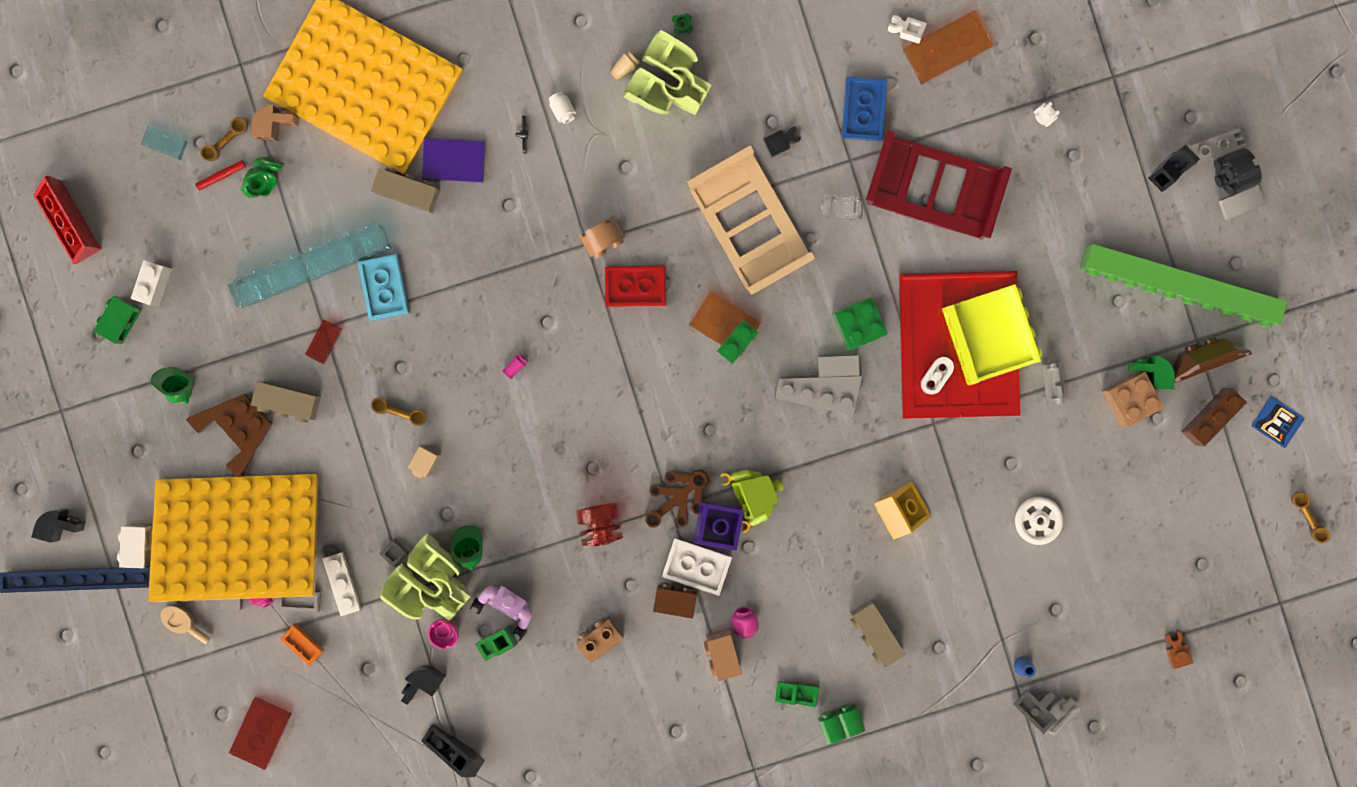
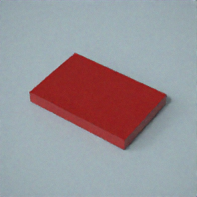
(635, 286)

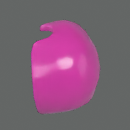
(443, 633)

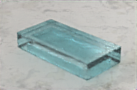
(164, 142)

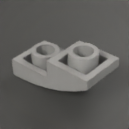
(1241, 202)

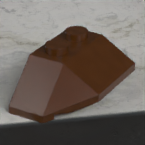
(1207, 357)

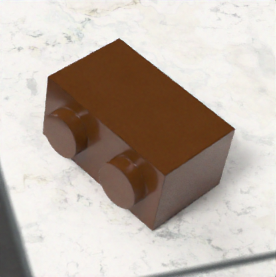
(675, 601)

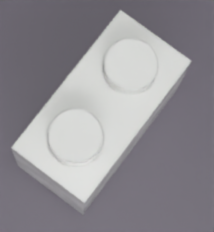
(151, 283)
(135, 546)

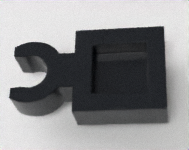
(778, 142)

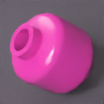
(745, 622)

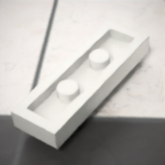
(342, 584)

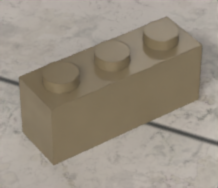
(405, 189)
(285, 401)
(876, 634)

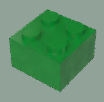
(859, 324)

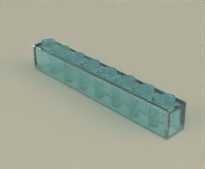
(309, 266)

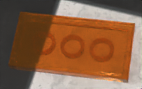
(948, 47)

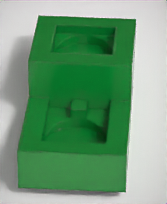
(797, 693)

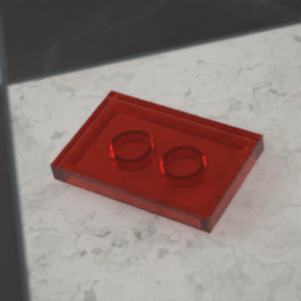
(260, 733)

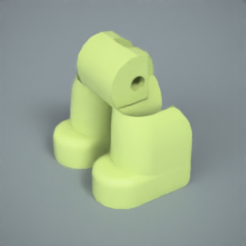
(676, 60)
(435, 565)

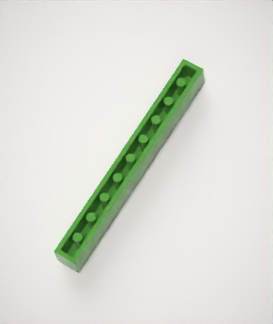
(1183, 285)

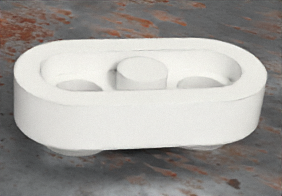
(937, 376)

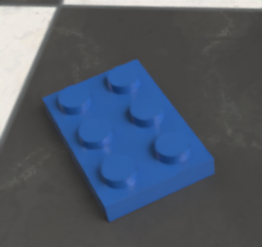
(864, 109)

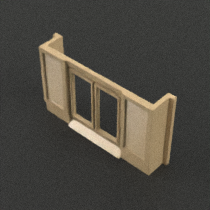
(728, 184)

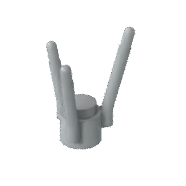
(1069, 709)

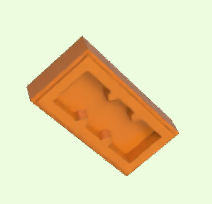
(302, 644)

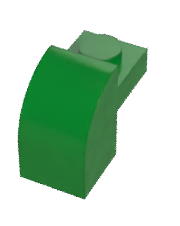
(1158, 371)
(497, 643)

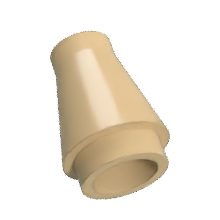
(624, 65)

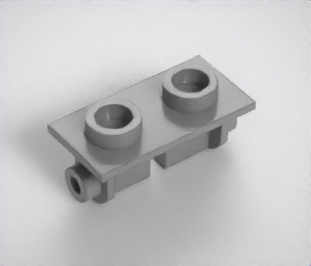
(1054, 383)

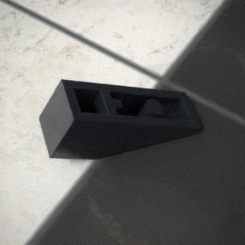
(453, 752)

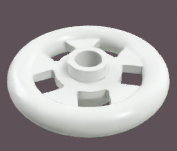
(1029, 534)

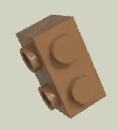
(600, 639)

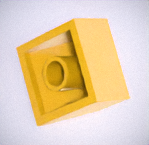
(902, 510)

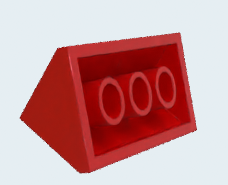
(65, 219)

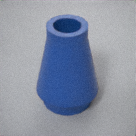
(1021, 664)

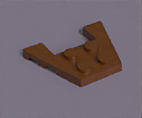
(241, 423)

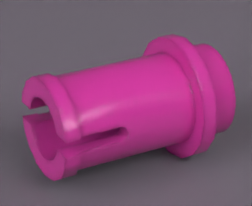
(514, 366)

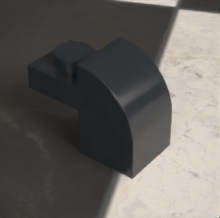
(1173, 167)
(52, 523)
(423, 678)

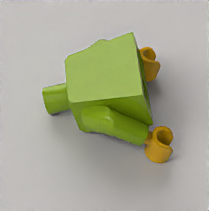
(755, 495)

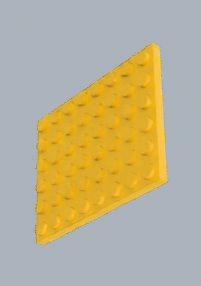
(363, 83)
(234, 538)

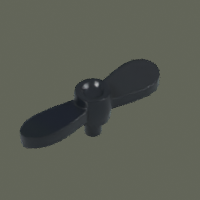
(523, 134)

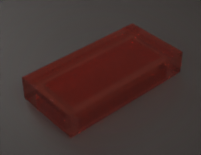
(323, 341)

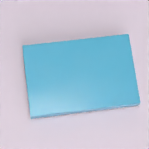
(383, 287)

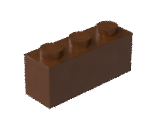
(1214, 417)

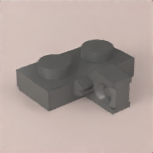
(1037, 709)

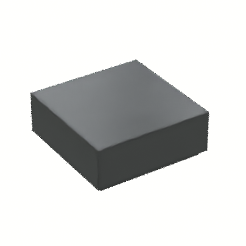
(394, 553)

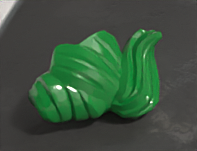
(261, 179)

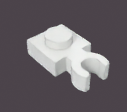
(909, 29)
(1046, 114)

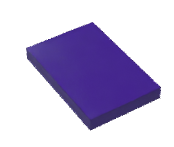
(453, 160)

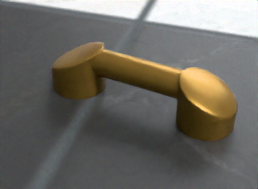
(212, 153)
(381, 406)
(1317, 532)

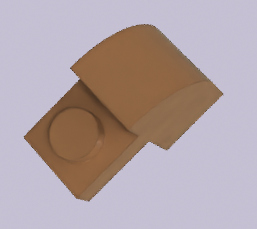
(266, 122)

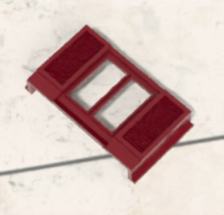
(978, 197)

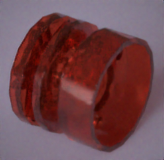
(599, 524)

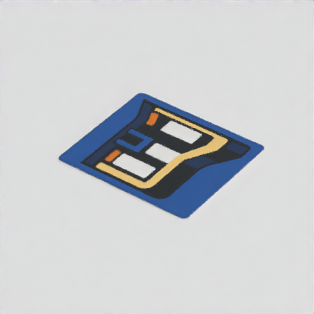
(1277, 422)

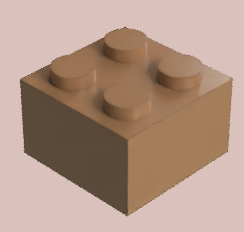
(1133, 399)
(723, 654)

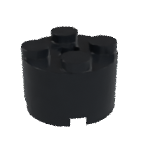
(1237, 172)

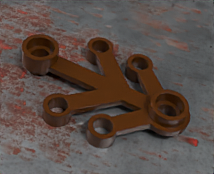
(679, 496)

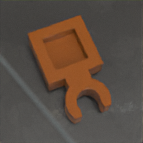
(1178, 653)

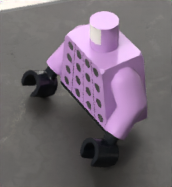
(508, 604)

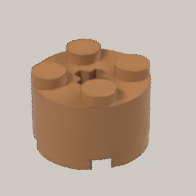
(601, 237)

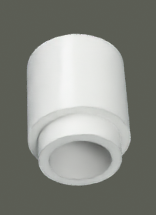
(562, 107)

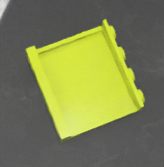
(992, 334)

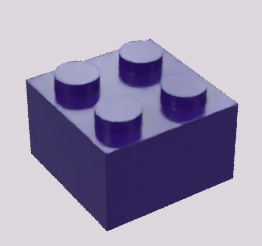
(718, 525)

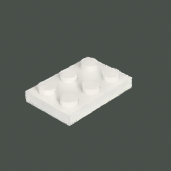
(696, 566)

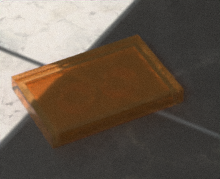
(720, 318)

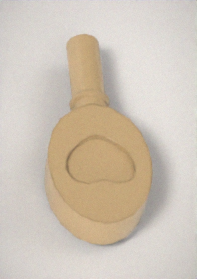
(180, 621)

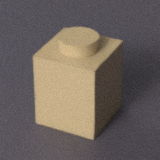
(423, 462)

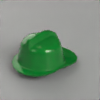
(173, 384)
(466, 546)

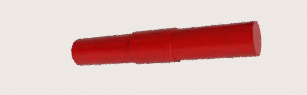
(220, 175)

